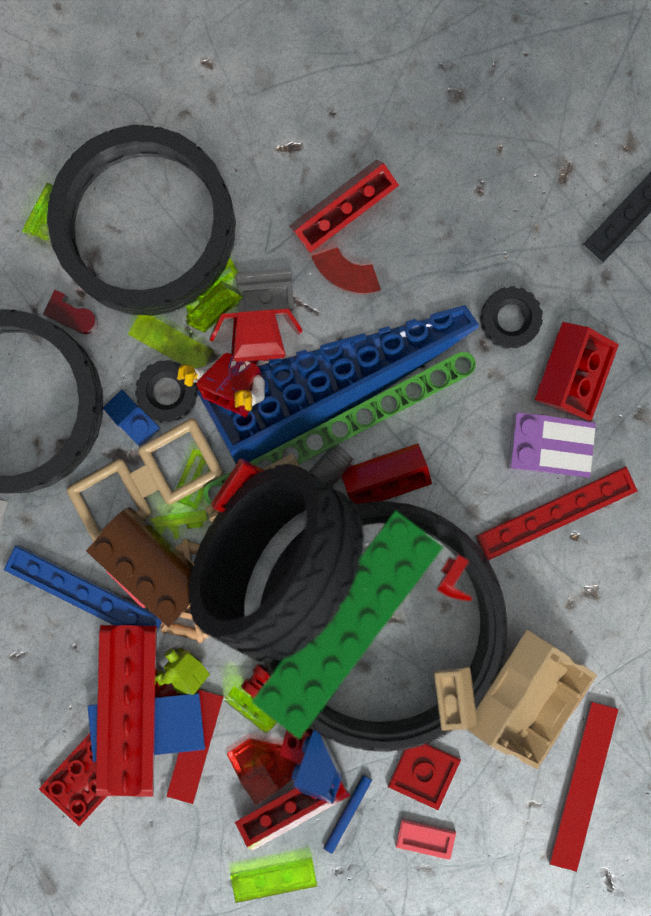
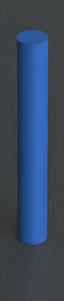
(347, 814)

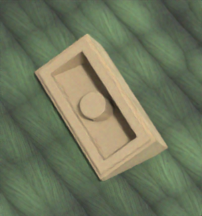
(455, 698)

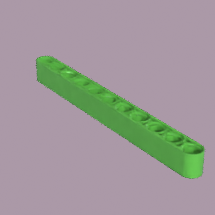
(398, 392)

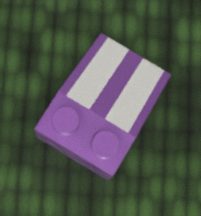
(551, 445)

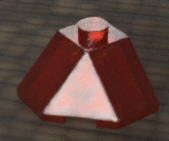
(261, 768)

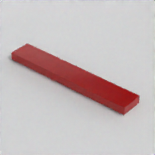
(556, 513)
(583, 786)

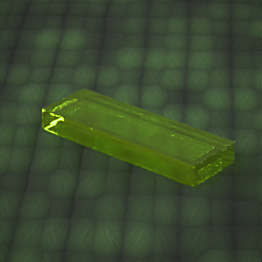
(170, 342)
(273, 880)

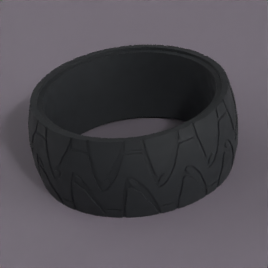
(489, 654)

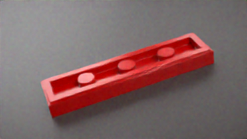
(191, 764)

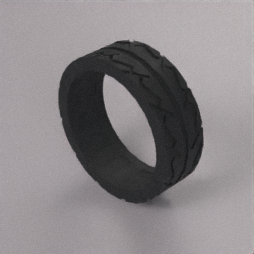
(91, 161)
(89, 407)
(312, 587)

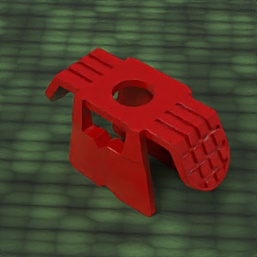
(257, 334)

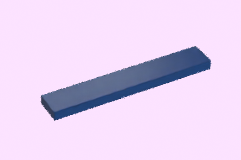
(77, 590)

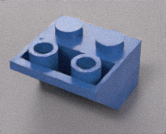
(318, 772)

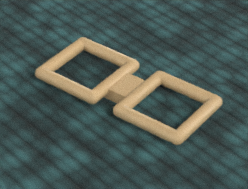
(149, 477)

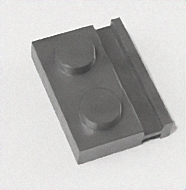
(265, 290)

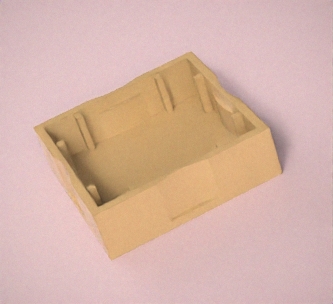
(531, 700)

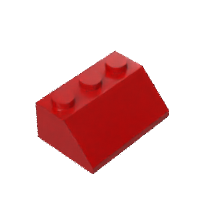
(576, 371)

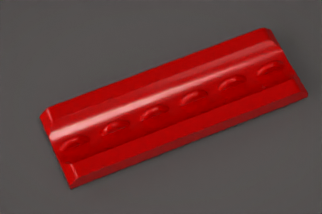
(126, 710)
(74, 781)

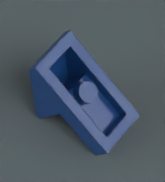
(131, 418)

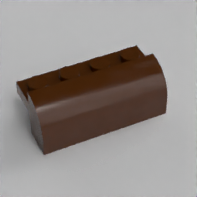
(144, 564)

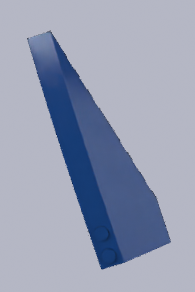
(334, 379)

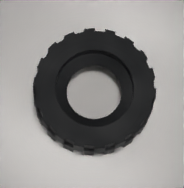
(531, 310)
(145, 395)

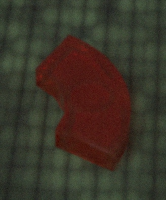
(346, 275)

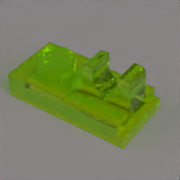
(38, 216)
(211, 306)
(192, 519)

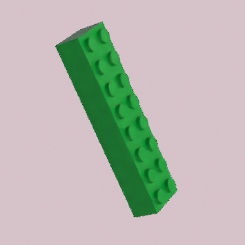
(384, 579)

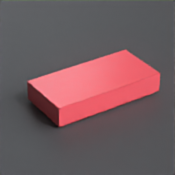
(425, 839)

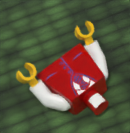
(227, 383)

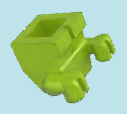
(182, 671)

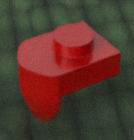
(452, 570)

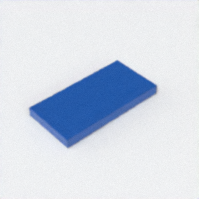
(176, 725)

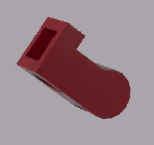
(80, 319)

